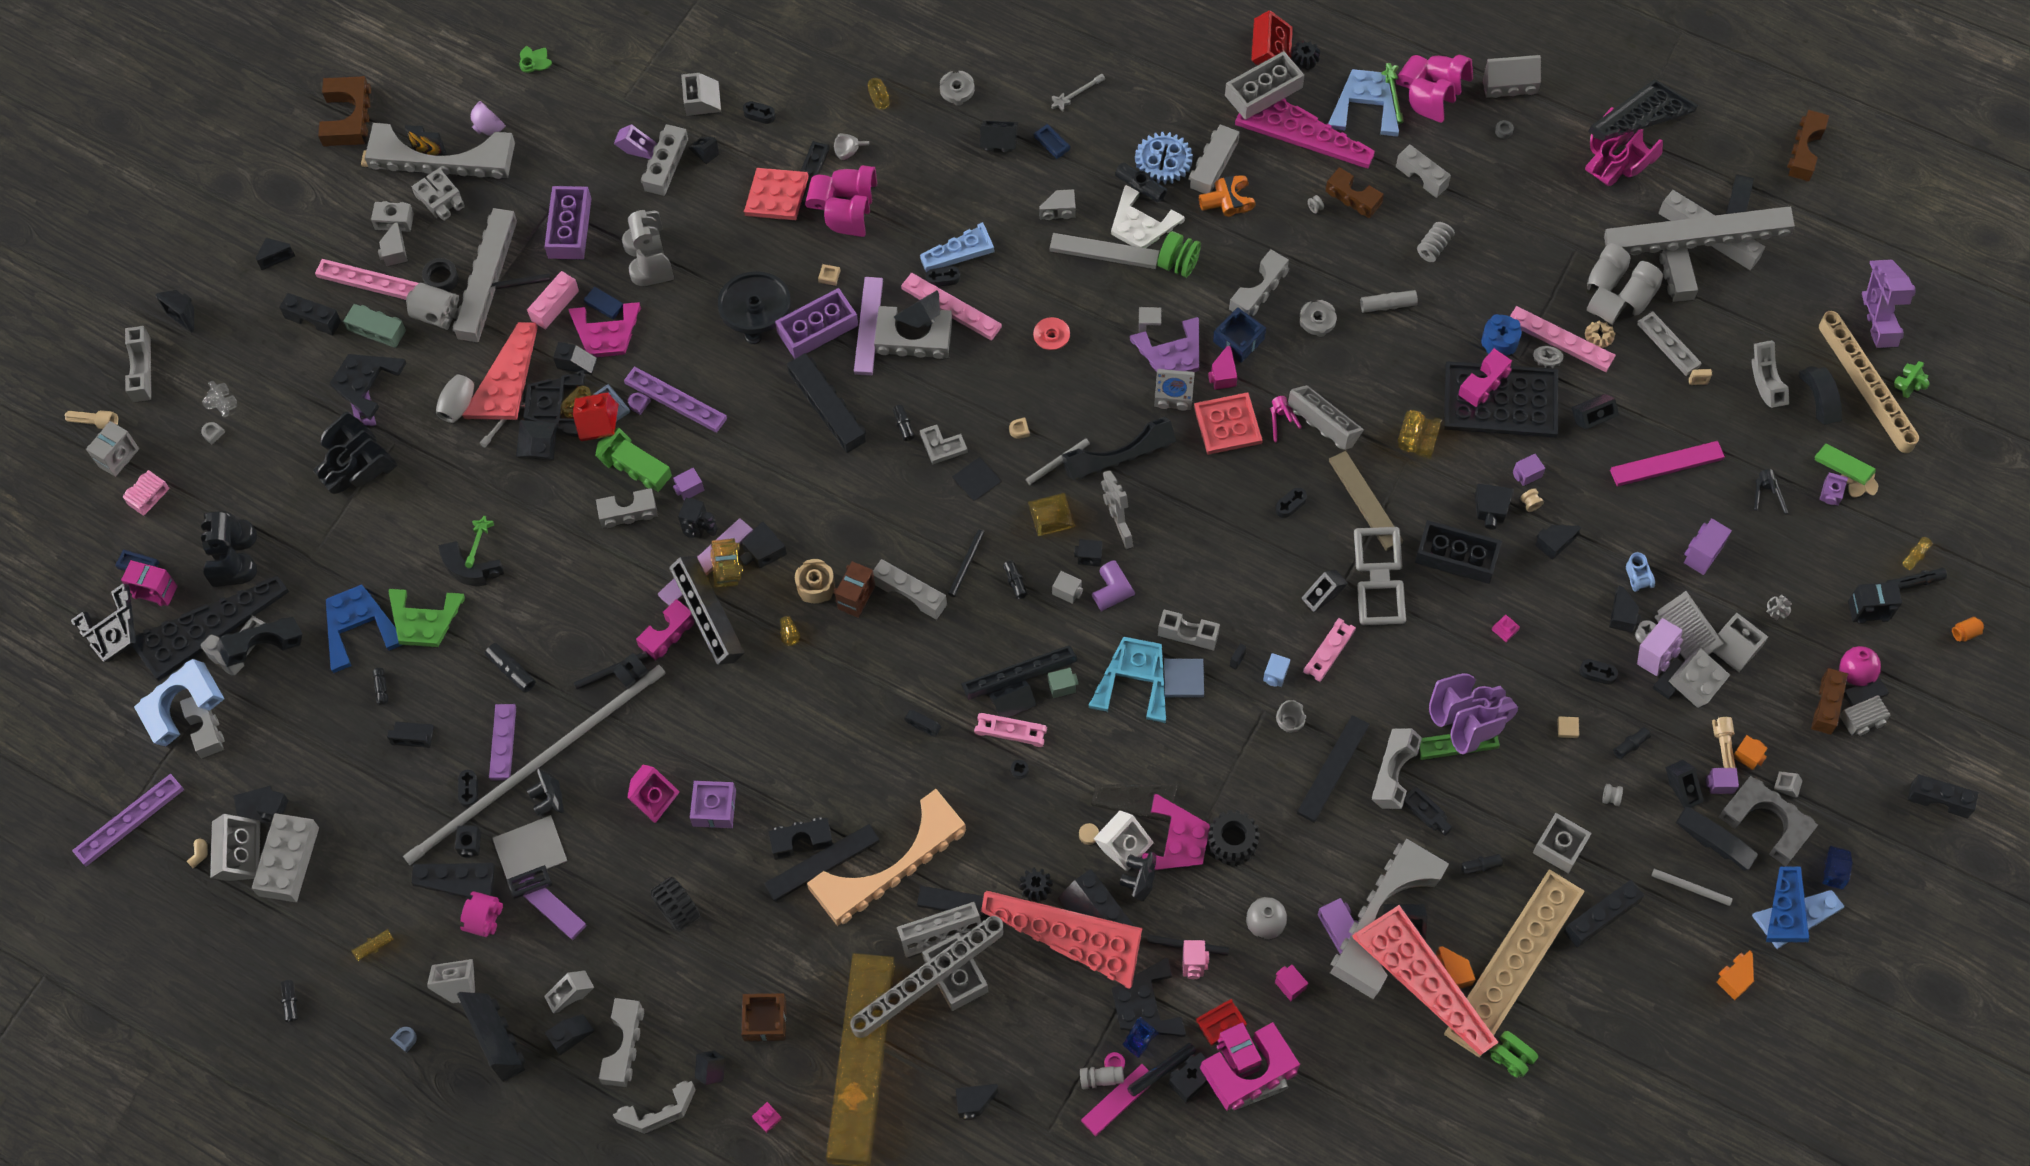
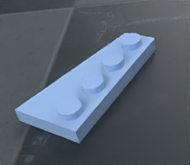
(968, 246)
(1818, 909)

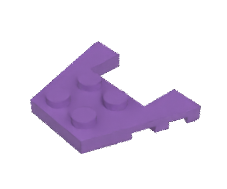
(1175, 355)

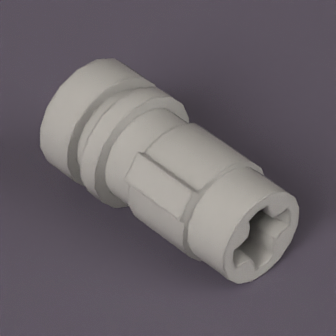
(1104, 1076)

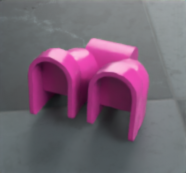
(1433, 82)
(1629, 162)
(843, 215)

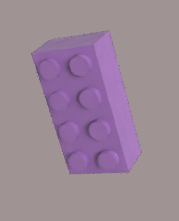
(567, 222)
(816, 323)

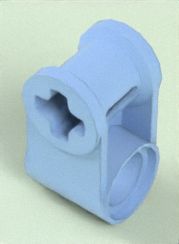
(1640, 575)

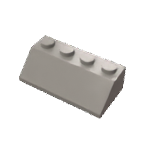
(1324, 416)

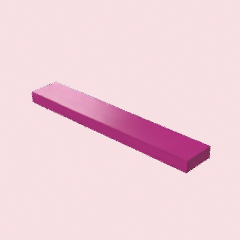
(1667, 463)

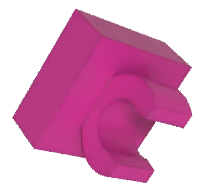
(1505, 628)
(766, 1117)

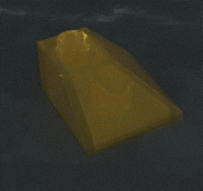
(1051, 514)

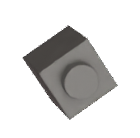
(1067, 587)

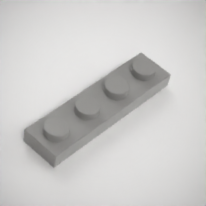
(1669, 343)

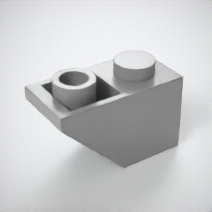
(1059, 205)

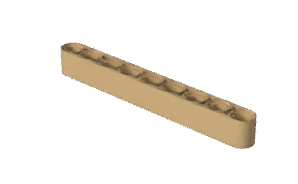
(1873, 387)

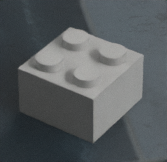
(1699, 678)
(1562, 843)

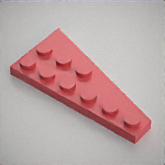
(504, 384)

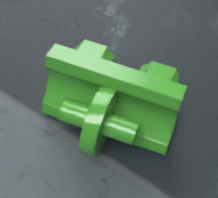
(1915, 380)

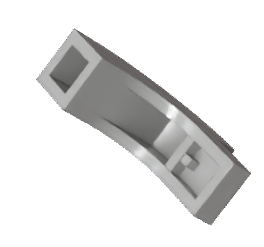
(1765, 373)

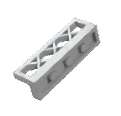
(938, 926)

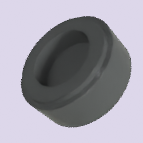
(1504, 129)

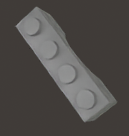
(1272, 269)
(139, 350)
(925, 597)
(1401, 747)
(616, 1068)

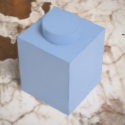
(1276, 670)

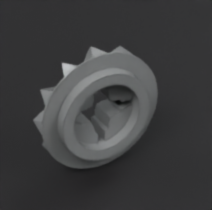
(1555, 356)

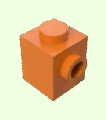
(1750, 752)

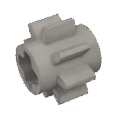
(1778, 607)

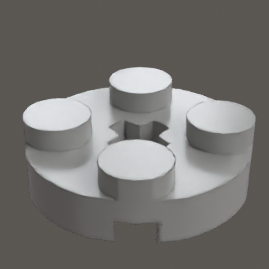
(959, 95)
(1314, 326)

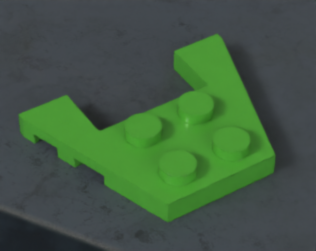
(422, 626)

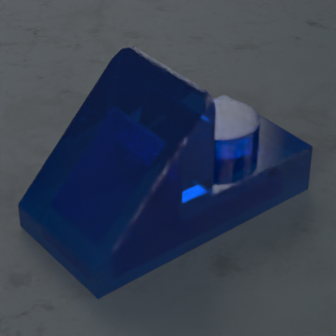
(1140, 1037)

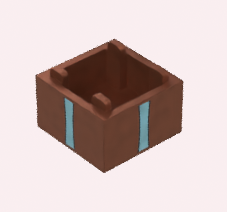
(855, 589)

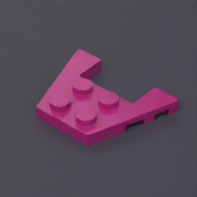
(606, 337)
(1185, 837)

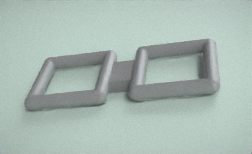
(1379, 576)

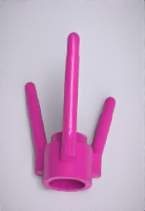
(1280, 406)

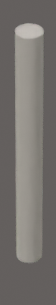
(1053, 464)
(1691, 887)

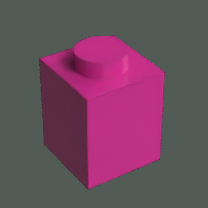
(1290, 982)

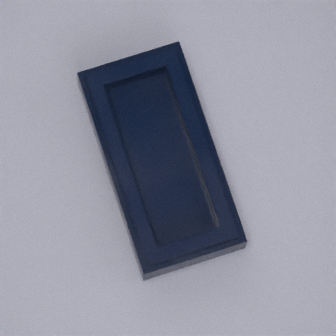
(1052, 141)
(603, 303)
(127, 556)

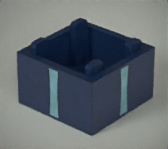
(1240, 333)

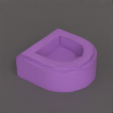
(638, 402)

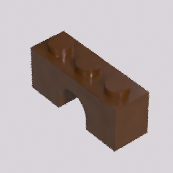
(1365, 201)
(1830, 703)

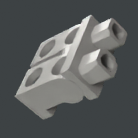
(438, 194)

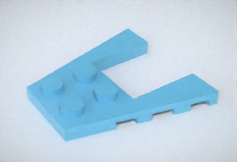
(1137, 661)

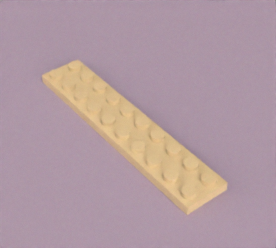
(1521, 952)

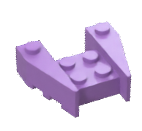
(1886, 289)

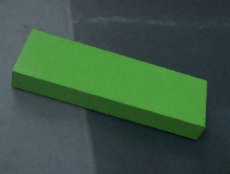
(1845, 464)

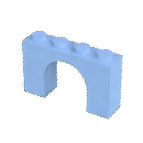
(155, 708)

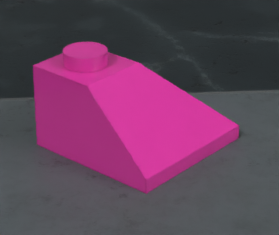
(651, 792)

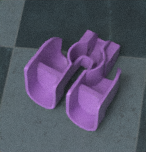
(1474, 714)

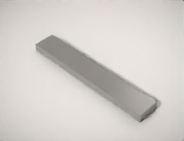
(1104, 250)

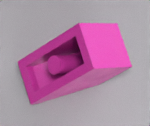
(1223, 371)

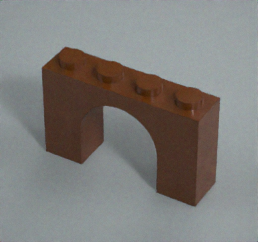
(353, 128)

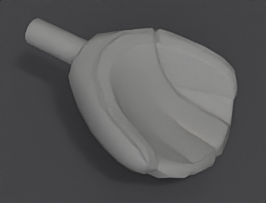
(847, 145)

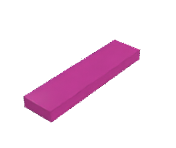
(1113, 1103)

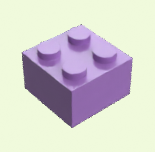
(1706, 546)

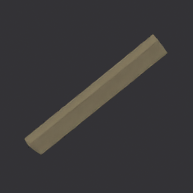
(1362, 496)

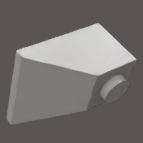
(452, 978)

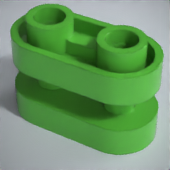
(1501, 1054)

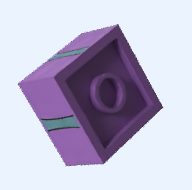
(713, 804)

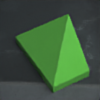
(608, 446)

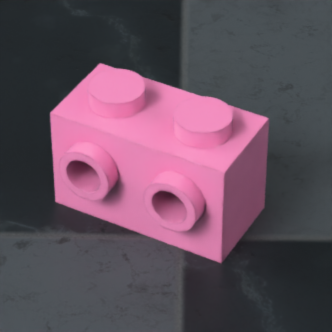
(1194, 959)

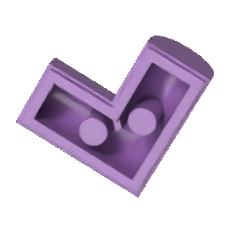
(1117, 586)

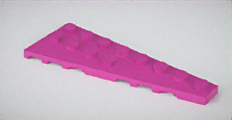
(1305, 130)

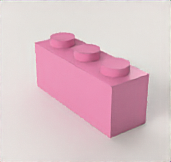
(553, 300)

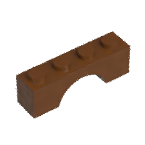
(1804, 161)

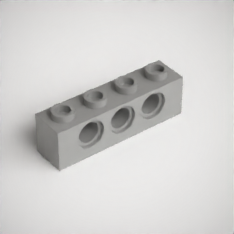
(677, 139)

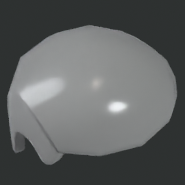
(1291, 716)

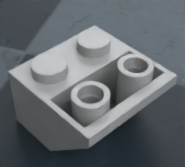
(700, 94)
(1740, 642)

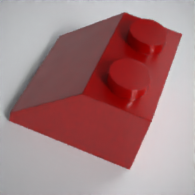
(595, 416)

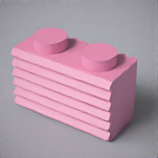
(145, 492)

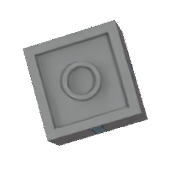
(112, 448)

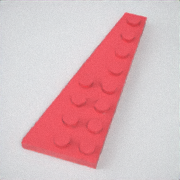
(1409, 958)

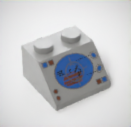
(1174, 389)

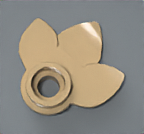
(1856, 489)

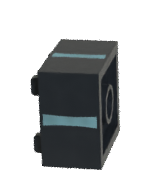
(1875, 602)

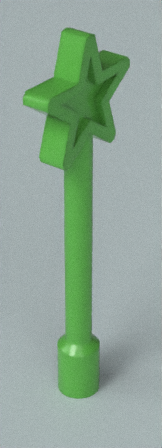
(1390, 74)
(480, 527)

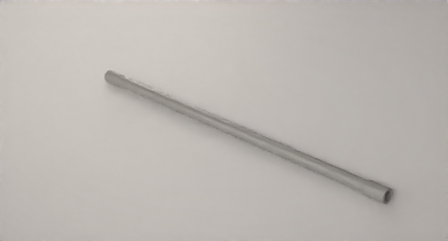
(419, 850)

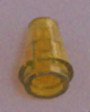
(789, 632)

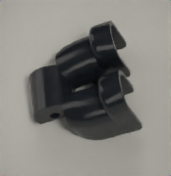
(351, 439)
(221, 541)

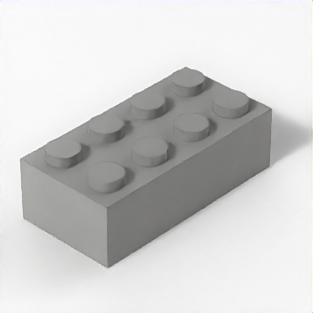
(1264, 85)
(285, 857)

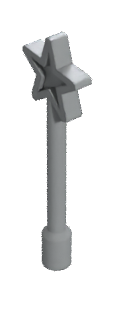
(1061, 101)
(487, 439)

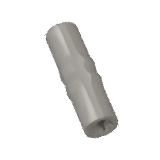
(1389, 301)

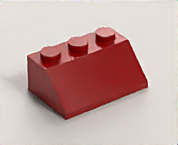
(1270, 37)

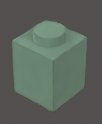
(1062, 682)

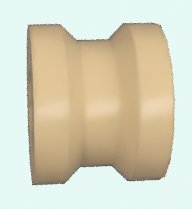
(1531, 500)

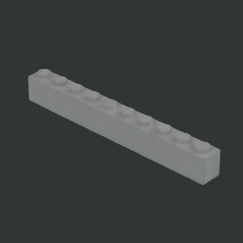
(1702, 231)

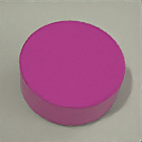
(1114, 1059)

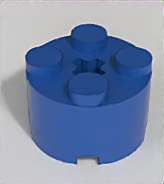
(1501, 334)

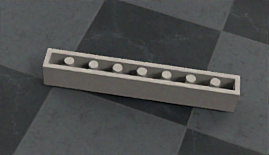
(486, 271)

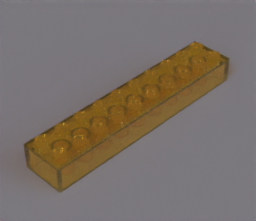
(859, 1065)

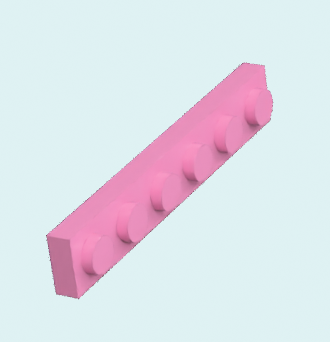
(364, 279)
(960, 311)
(1563, 339)

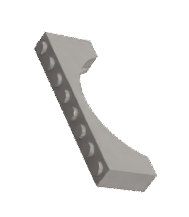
(486, 160)
(1409, 869)

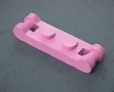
(1329, 650)
(1010, 729)

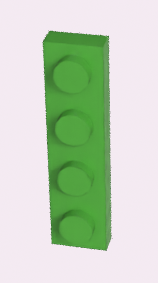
(1442, 746)

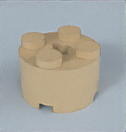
(824, 583)

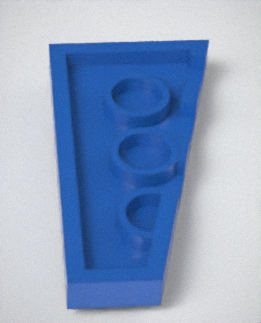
(1788, 912)

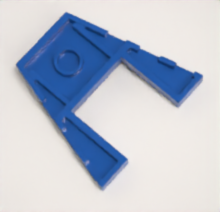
(350, 611)

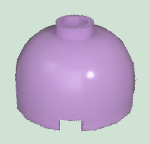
(485, 120)

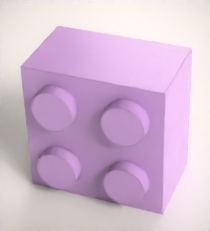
(1660, 647)

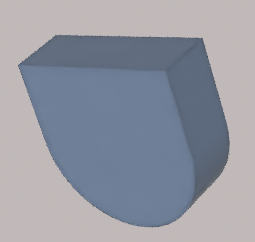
(404, 1038)

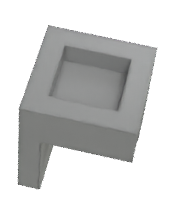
(1149, 316)

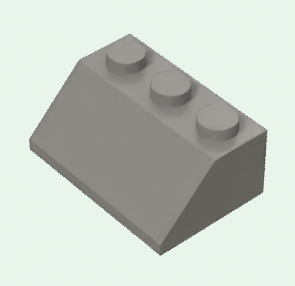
(1512, 76)
(235, 848)

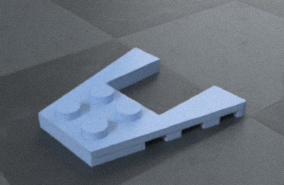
(1366, 88)

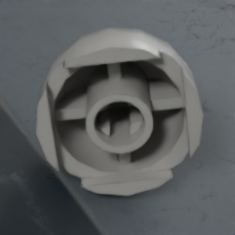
(1266, 918)

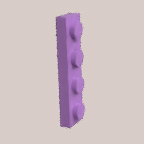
(502, 741)

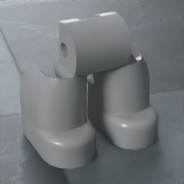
(645, 243)
(1608, 272)

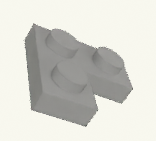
(940, 449)

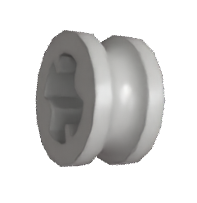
(1315, 204)

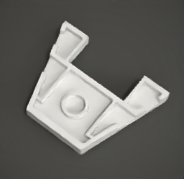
(1138, 228)

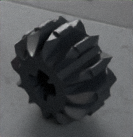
(1305, 54)
(1036, 892)

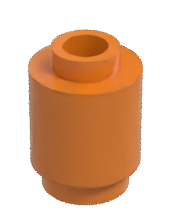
(1968, 629)

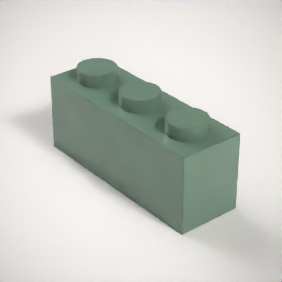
(374, 325)

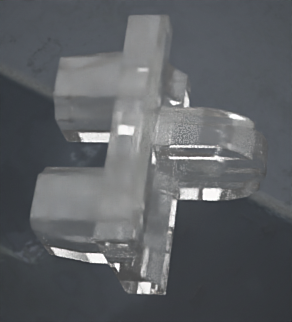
(216, 395)

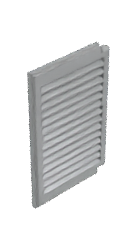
(1696, 629)

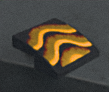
(425, 142)

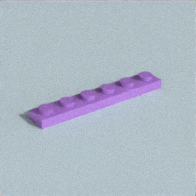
(675, 399)
(128, 820)

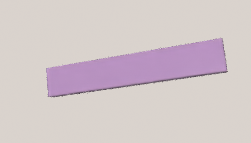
(867, 327)
(738, 530)

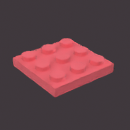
(776, 194)
(1228, 423)

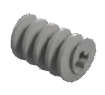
(1435, 241)

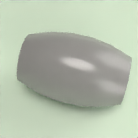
(455, 398)

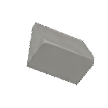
(1788, 783)

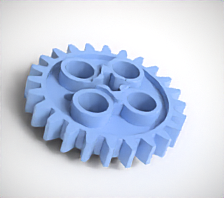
(1174, 163)

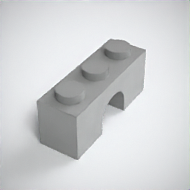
(1434, 177)
(641, 509)
(1176, 628)
(208, 738)

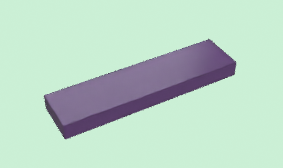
(555, 911)

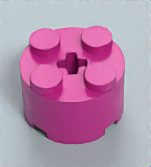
(480, 914)

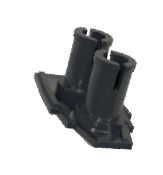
(549, 785)
(1144, 882)

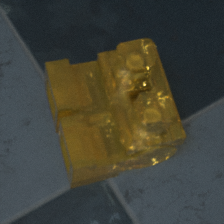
(1419, 434)

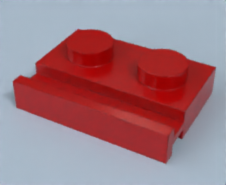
(1218, 1020)

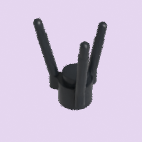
(1768, 481)

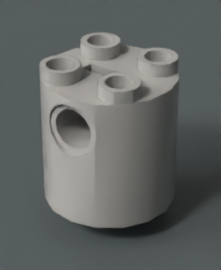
(432, 305)

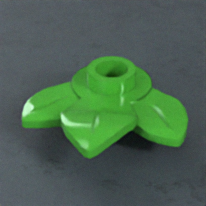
(534, 59)

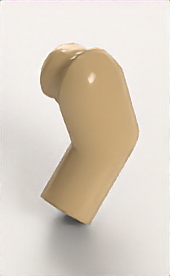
(200, 852)

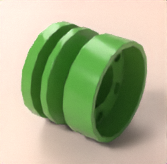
(1181, 255)

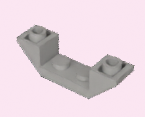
(628, 1117)

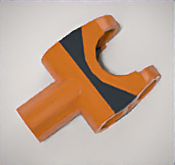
(1227, 196)

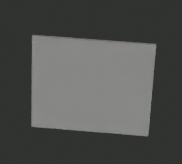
(530, 847)

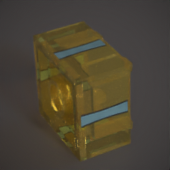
(725, 562)

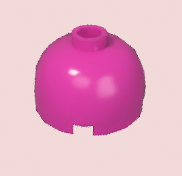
(1861, 665)

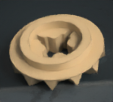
(1593, 337)

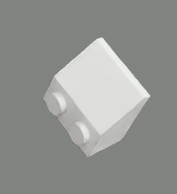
(1123, 837)

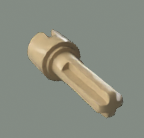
(99, 419)
(1724, 730)

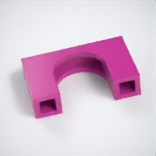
(1234, 1090)

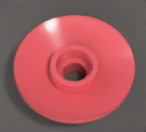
(1051, 327)

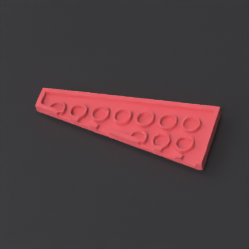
(1083, 938)

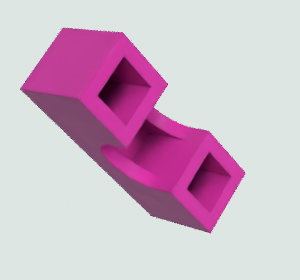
(1477, 389)
(657, 642)

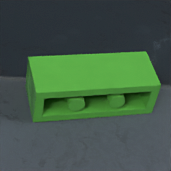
(641, 466)

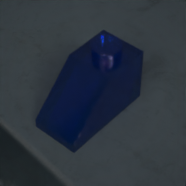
(1838, 868)

